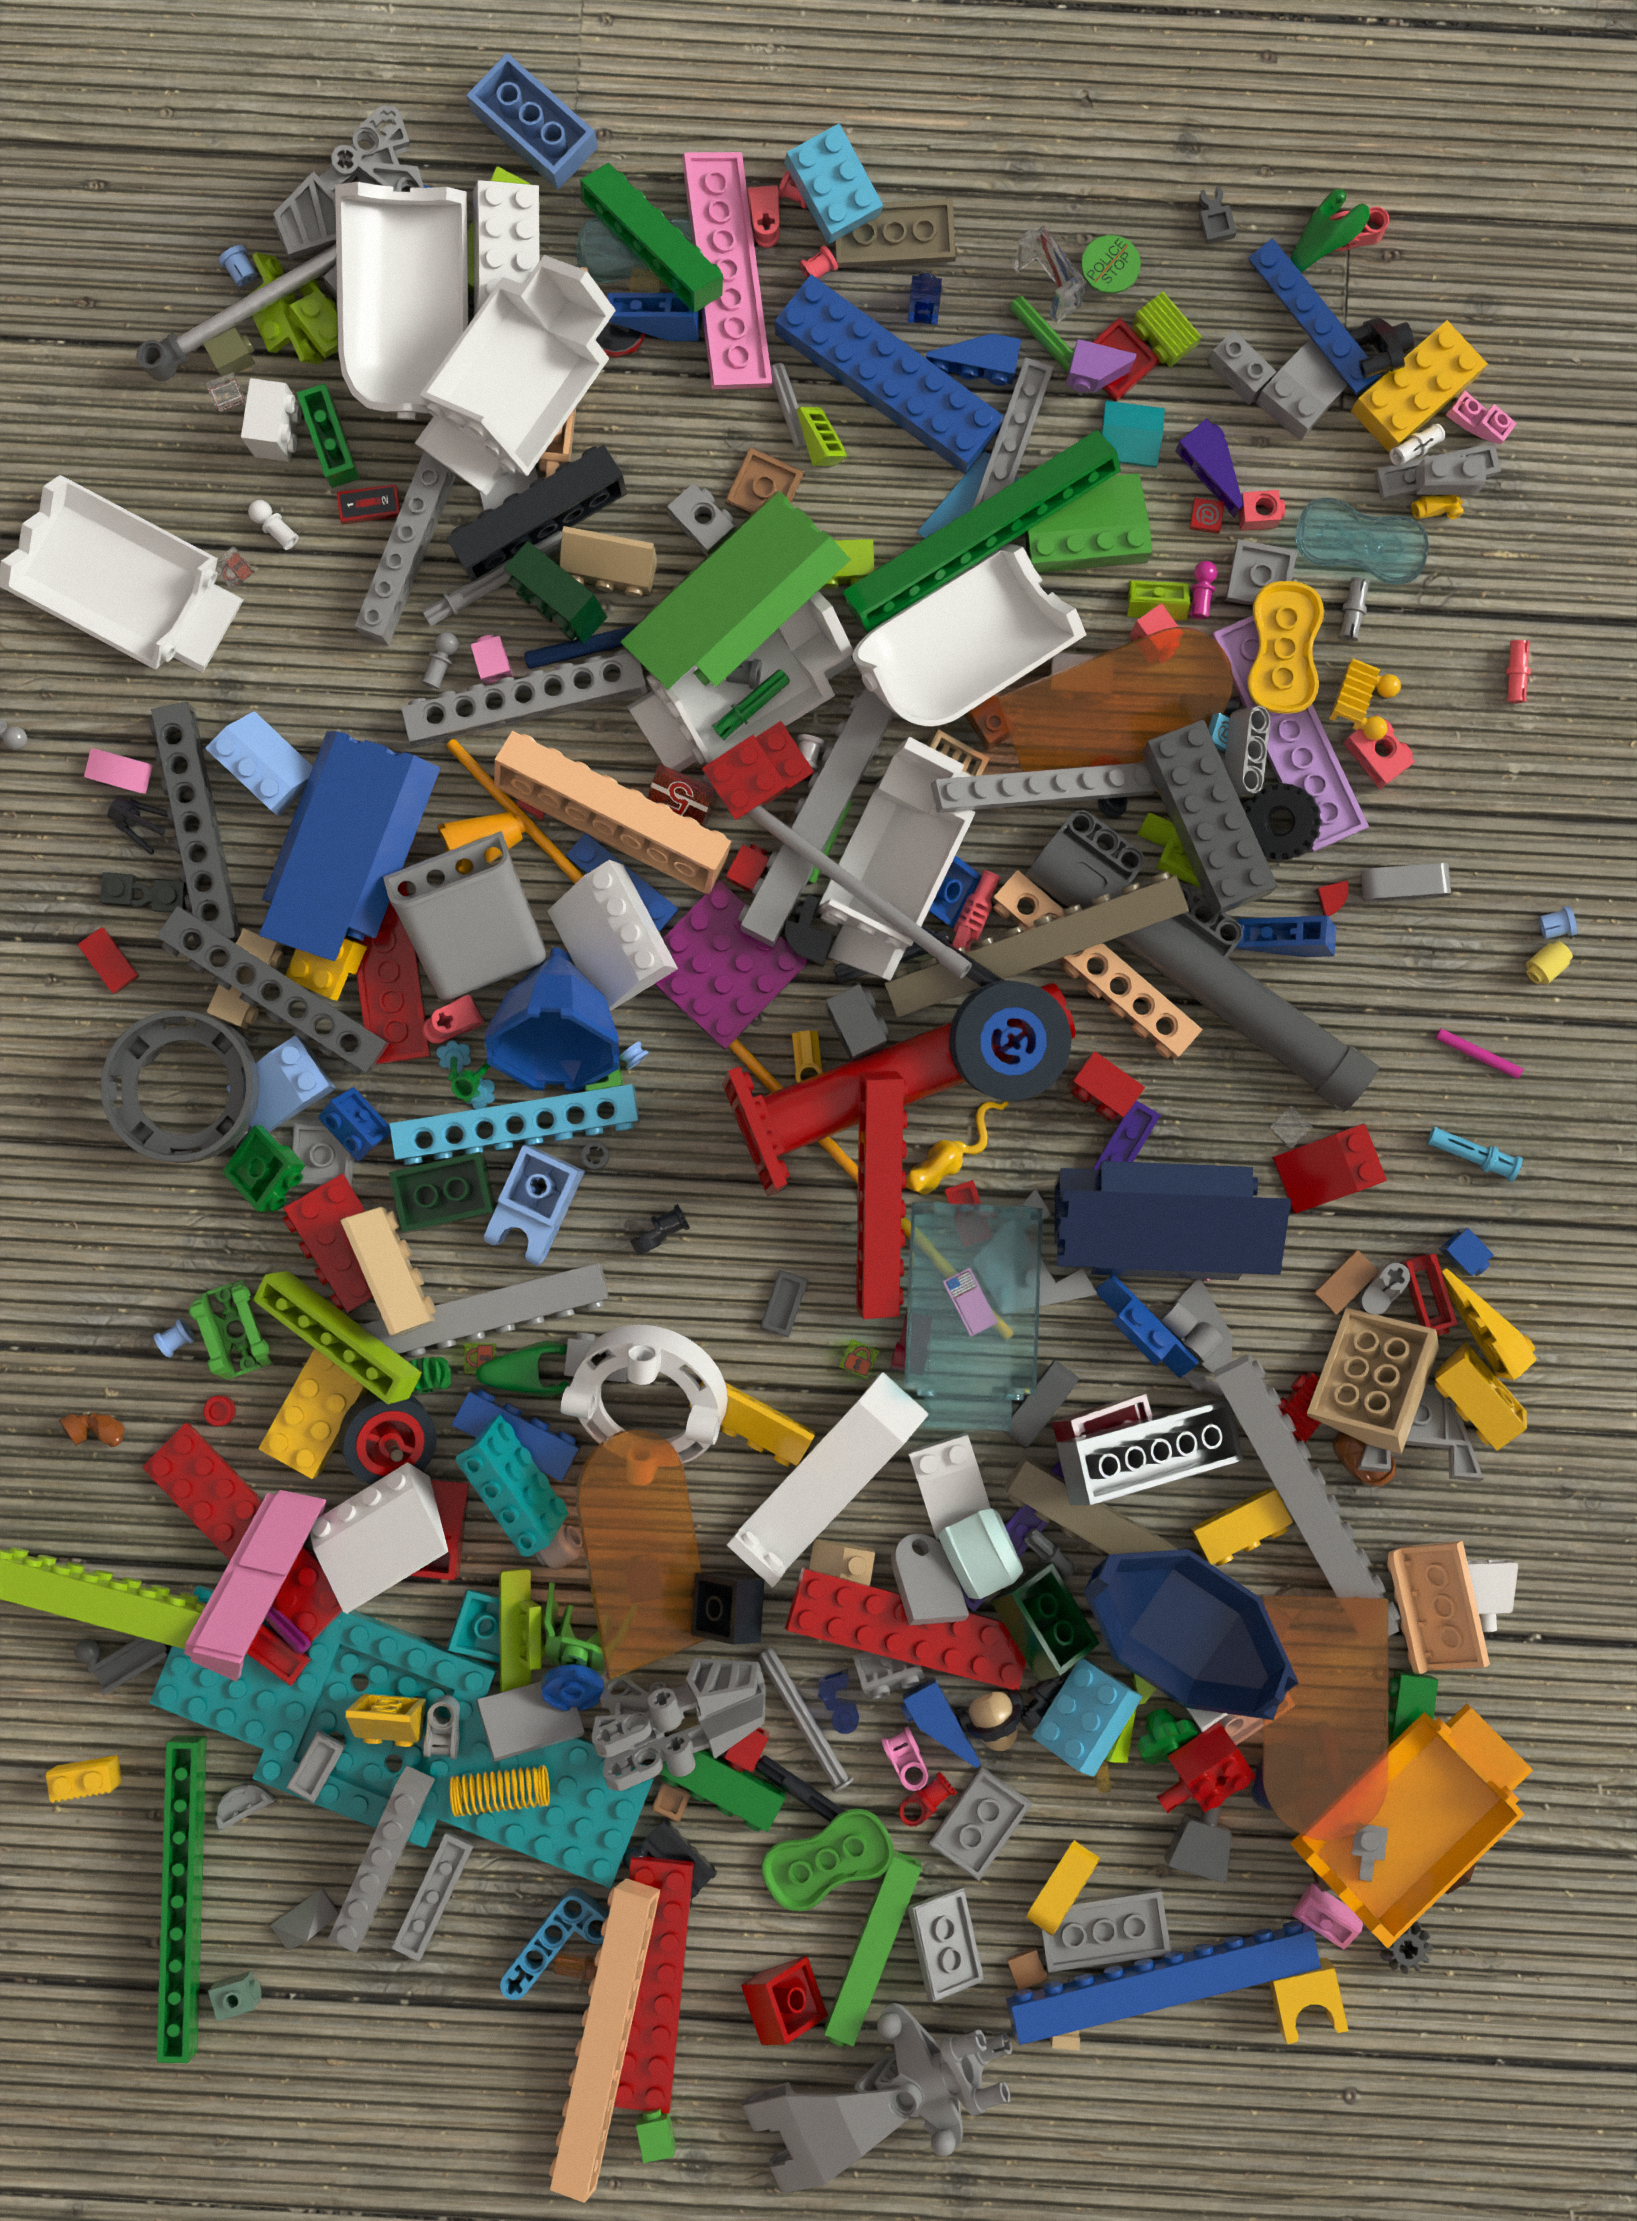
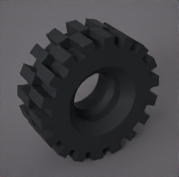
(1305, 820)

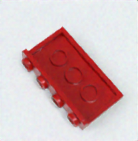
(324, 1238)

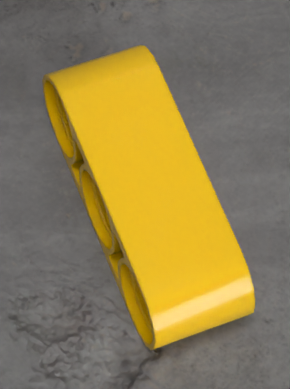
(1063, 1888)

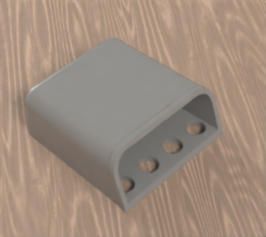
(472, 923)

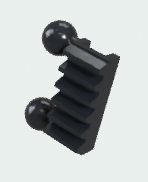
(669, 1844)

